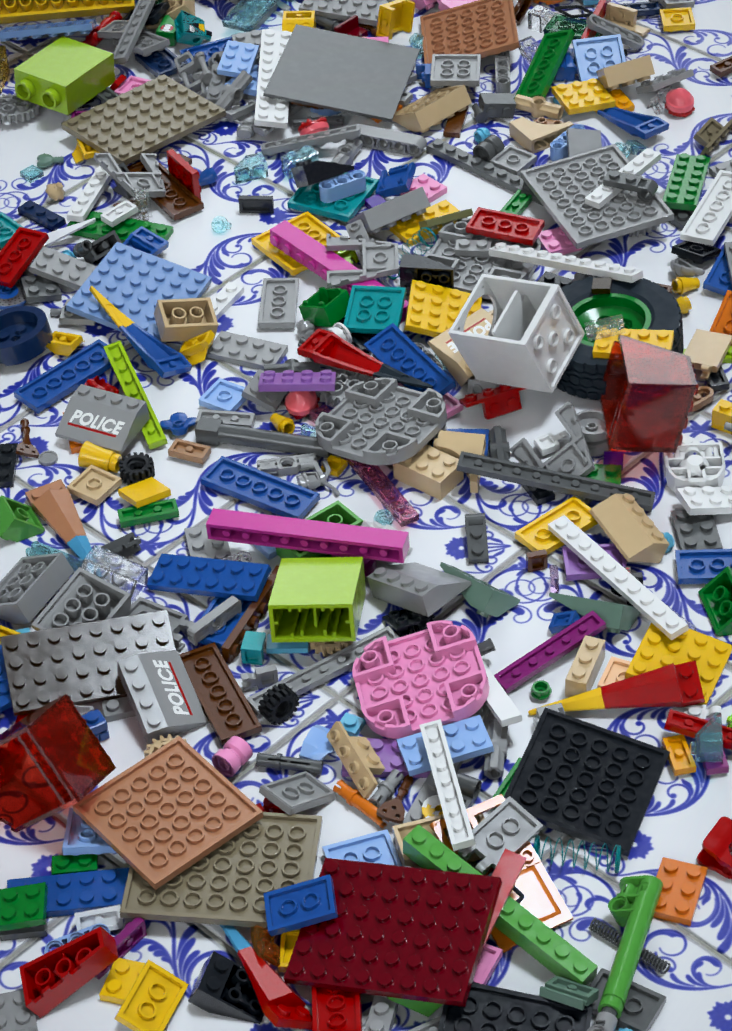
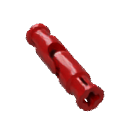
(92, 38)

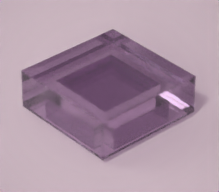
(554, 578)

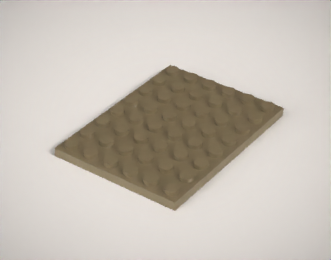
(143, 119)
(232, 879)

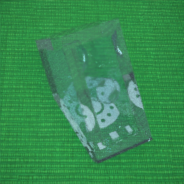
(251, 168)
(709, 741)

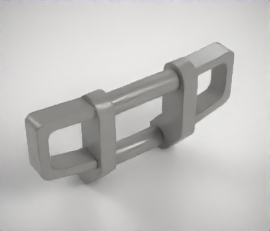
(196, 63)

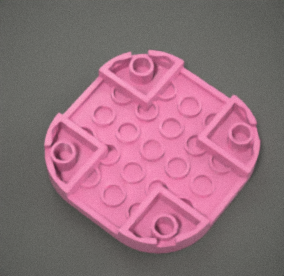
(420, 679)

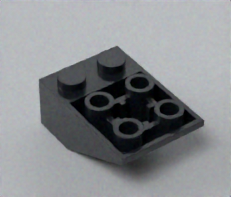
(426, 270)
(226, 990)

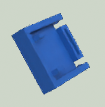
(397, 181)

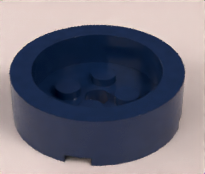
(30, 330)

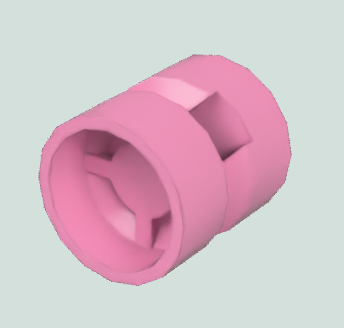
(232, 756)

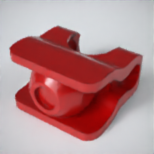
(717, 848)

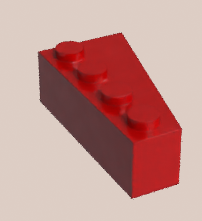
(66, 969)

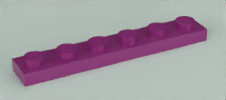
(549, 651)

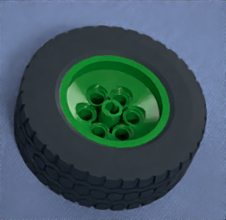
(642, 307)

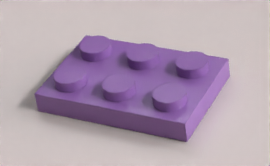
(578, 570)

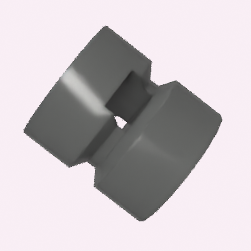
(488, 148)

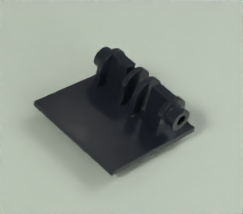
(404, 621)

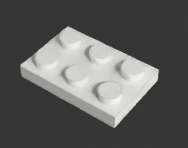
(706, 500)

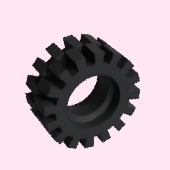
(142, 462)
(278, 704)

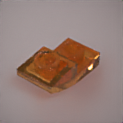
(264, 945)

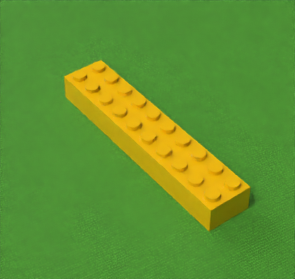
(36, 10)

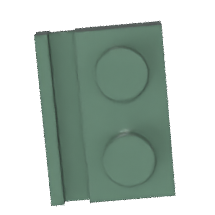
(569, 992)

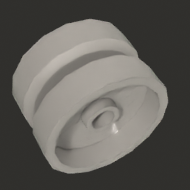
(594, 431)

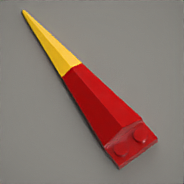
(662, 687)

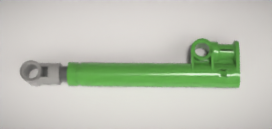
(634, 911)

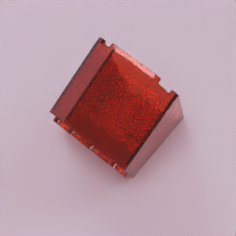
(646, 397)
(48, 764)

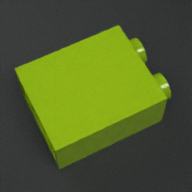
(64, 75)
(317, 599)

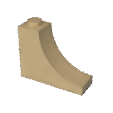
(535, 136)
(455, 442)

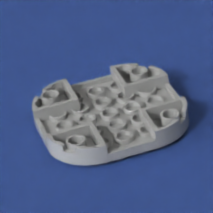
(470, 268)
(381, 422)

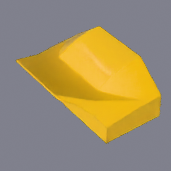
(83, 152)
(64, 343)
(196, 348)

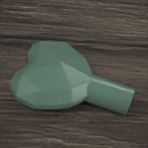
(47, 160)

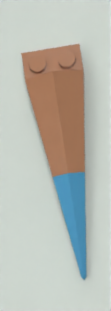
(57, 509)

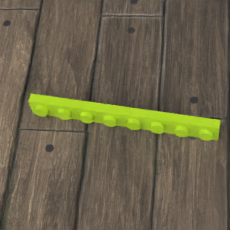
(132, 388)

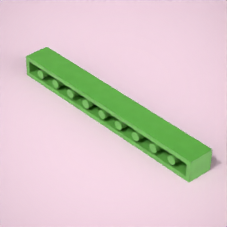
(514, 919)

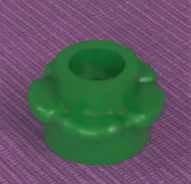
(541, 690)

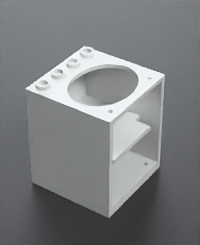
(529, 334)

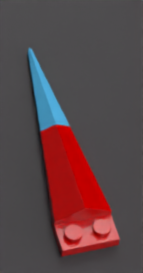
(275, 996)

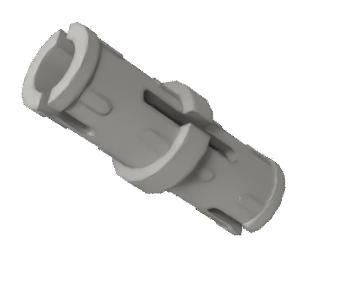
(386, 788)

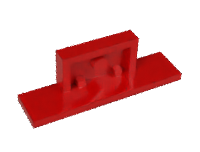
(495, 400)

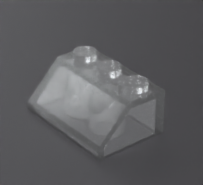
(117, 571)

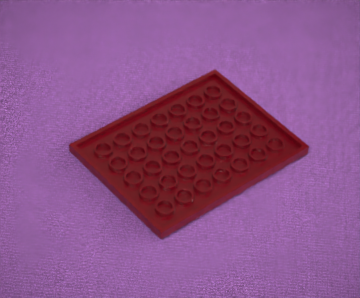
(397, 933)

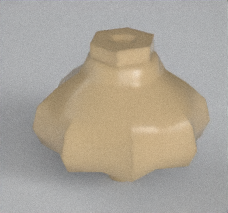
(55, 191)

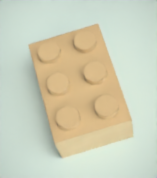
(626, 73)
(184, 318)
(430, 472)

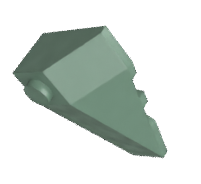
(483, 595)
(615, 615)

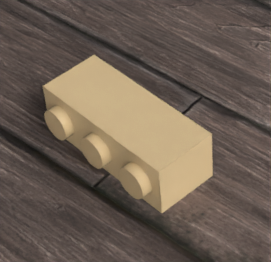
(585, 666)

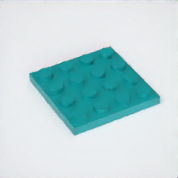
(345, 209)

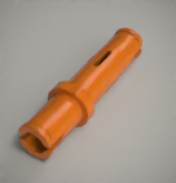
(354, 798)

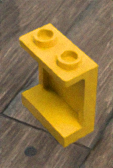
(395, 17)

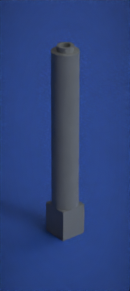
(213, 432)

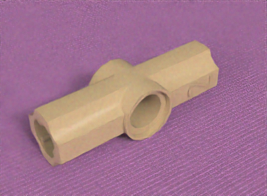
(539, 107)

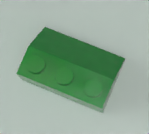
(718, 602)

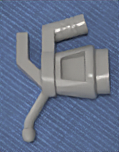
(245, 129)
(314, 479)

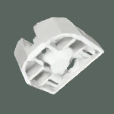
(707, 466)

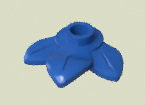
(178, 423)

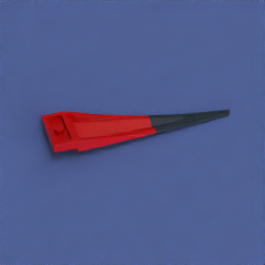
(334, 351)

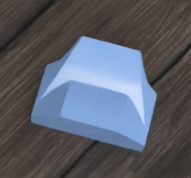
(316, 744)

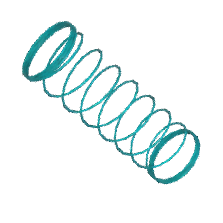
(421, 239)
(617, 860)

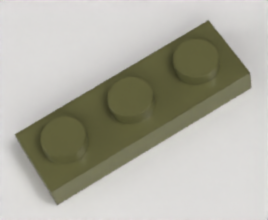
(445, 219)

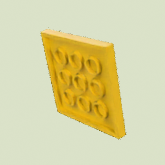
(305, 222)
(434, 308)
(659, 651)

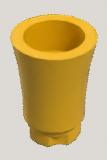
(100, 457)

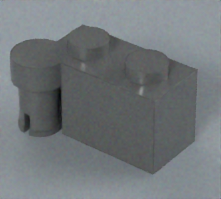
(494, 106)
(96, 250)

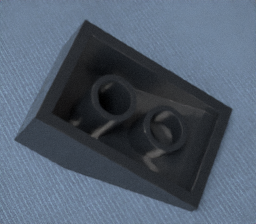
(312, 172)

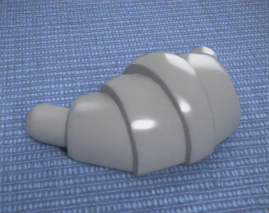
(682, 268)

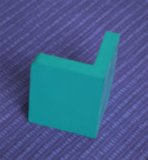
(252, 648)

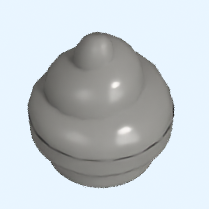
(305, 329)

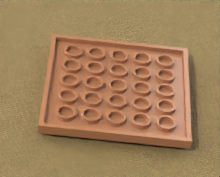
(471, 28)
(167, 812)

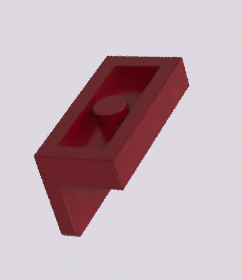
(351, 27)

